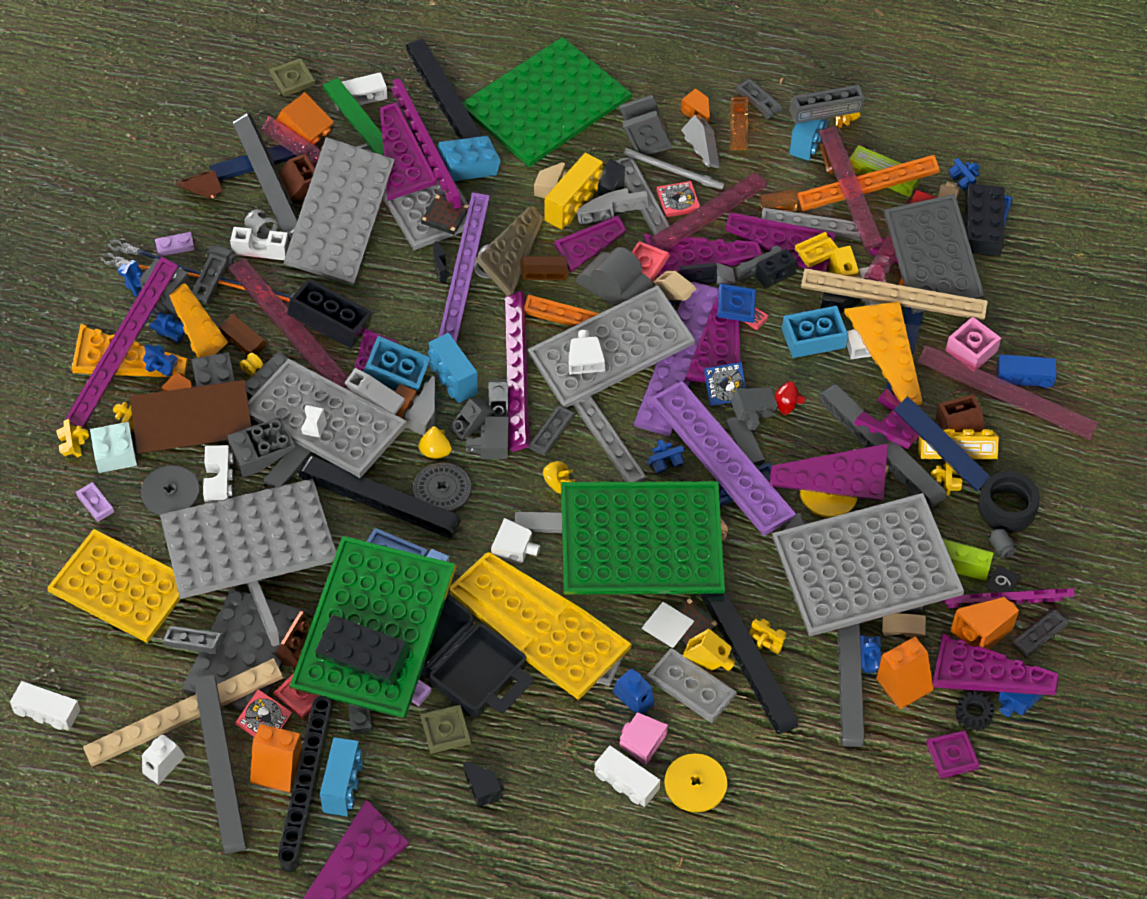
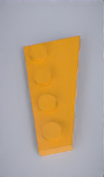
(201, 330)

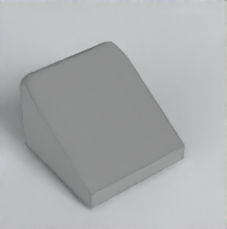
(725, 274)

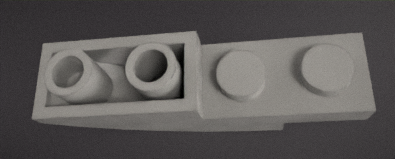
(605, 206)

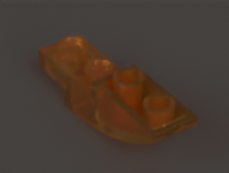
(739, 123)

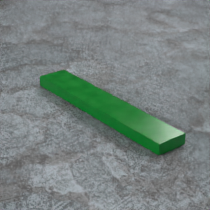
(355, 115)

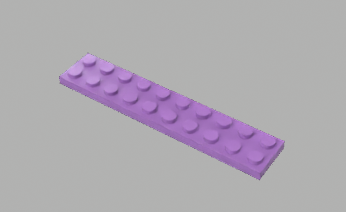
(673, 369)
(723, 458)

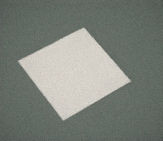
(667, 624)

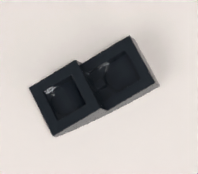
(439, 262)

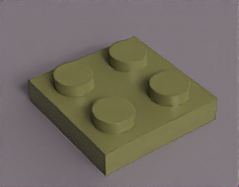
(292, 77)
(445, 729)

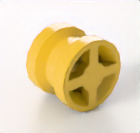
(251, 364)

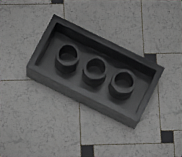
(985, 219)
(329, 313)
(363, 650)

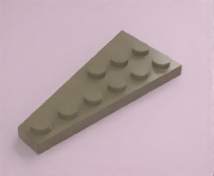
(503, 255)

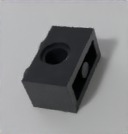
(776, 268)

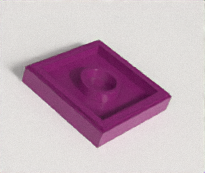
(953, 754)

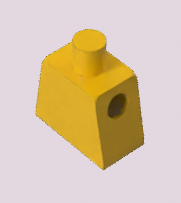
(843, 262)
(709, 651)

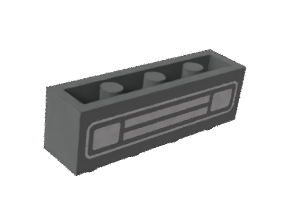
(826, 104)

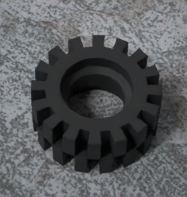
(974, 721)

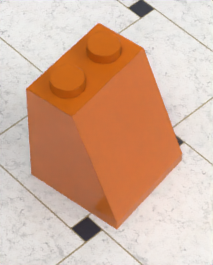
(306, 119)
(985, 622)
(905, 673)
(275, 758)

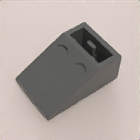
(260, 445)

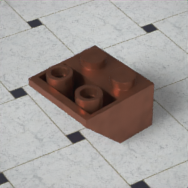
(297, 177)
(961, 414)
(293, 642)

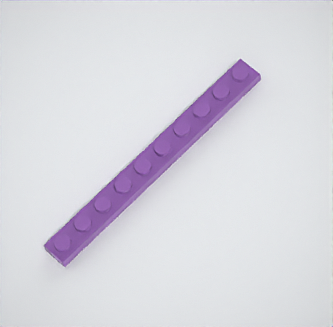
(464, 265)

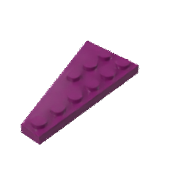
(410, 167)
(774, 233)
(700, 251)
(716, 347)
(847, 473)
(1016, 597)
(985, 670)
(358, 856)

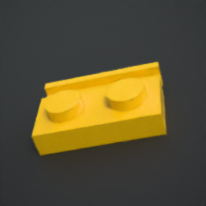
(816, 249)

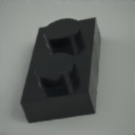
(700, 273)

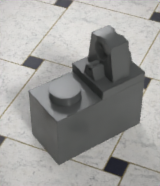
(752, 404)
(493, 439)

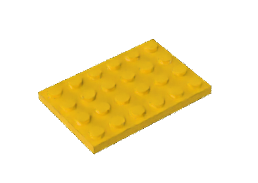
(118, 585)

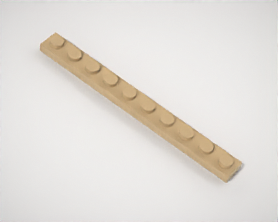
(891, 293)
(179, 714)

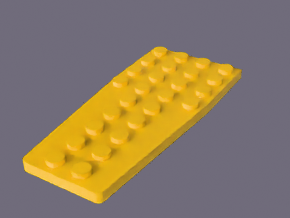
(543, 625)

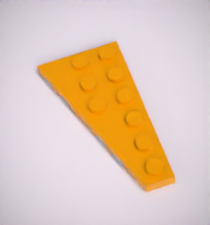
(888, 344)
(92, 345)

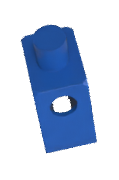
(632, 690)
(1017, 702)

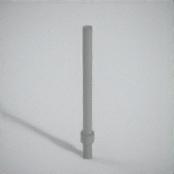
(705, 180)

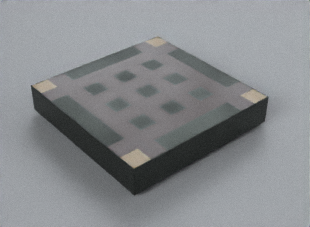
(443, 216)
(701, 622)

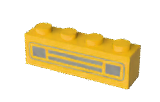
(976, 444)

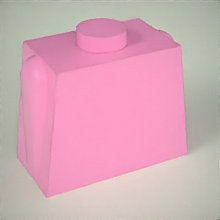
(642, 737)

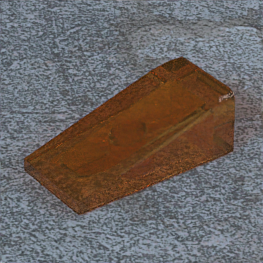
(782, 200)

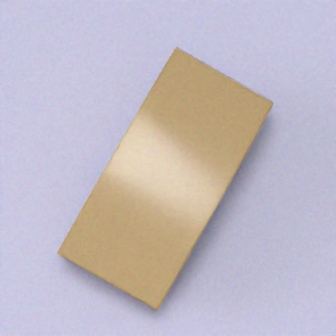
(907, 624)

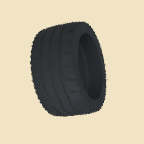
(1014, 483)

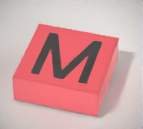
(760, 319)

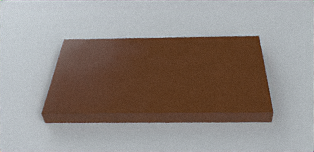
(189, 416)

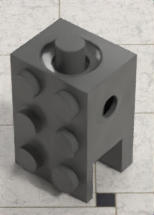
(645, 126)
(165, 304)

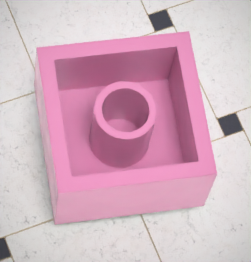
(973, 343)

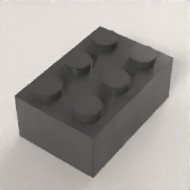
(213, 369)

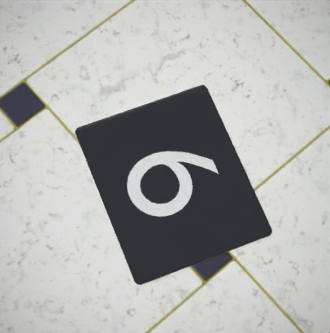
(1002, 580)

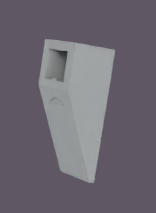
(702, 137)
(374, 391)
(422, 413)

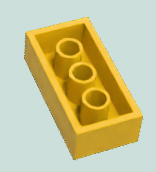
(573, 191)

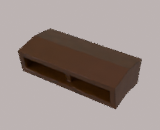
(544, 268)
(242, 336)

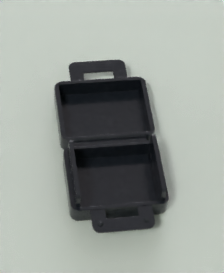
(473, 663)

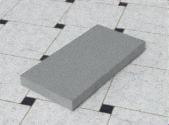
(691, 685)

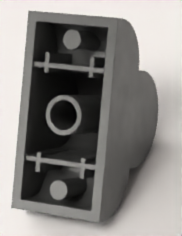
(615, 276)

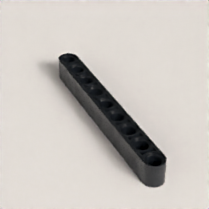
(442, 90)
(380, 497)
(751, 662)
(305, 791)

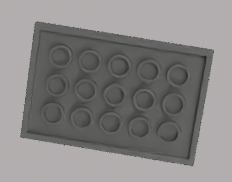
(933, 248)
(244, 642)

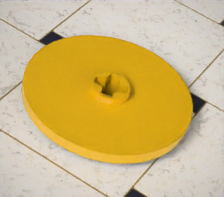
(827, 505)
(701, 796)

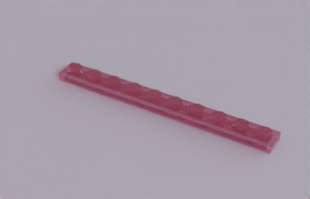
(289, 326)
(1008, 392)

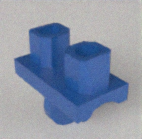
(967, 173)
(132, 275)
(167, 326)
(157, 360)
(658, 460)
(870, 653)

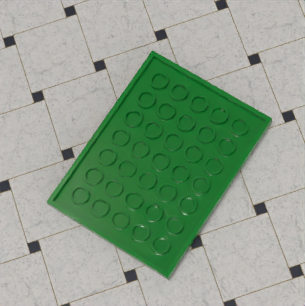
(546, 101)
(641, 538)
(384, 592)

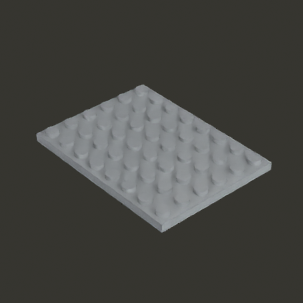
(247, 538)
(867, 564)

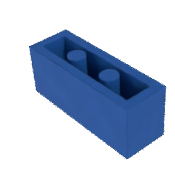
(1027, 370)

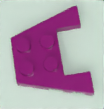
(892, 425)

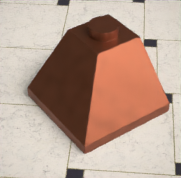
(203, 184)

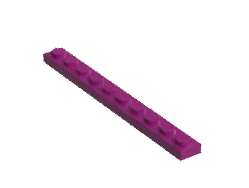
(427, 145)
(122, 342)
(517, 372)

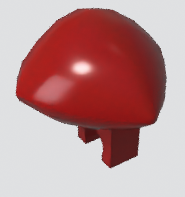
(787, 397)

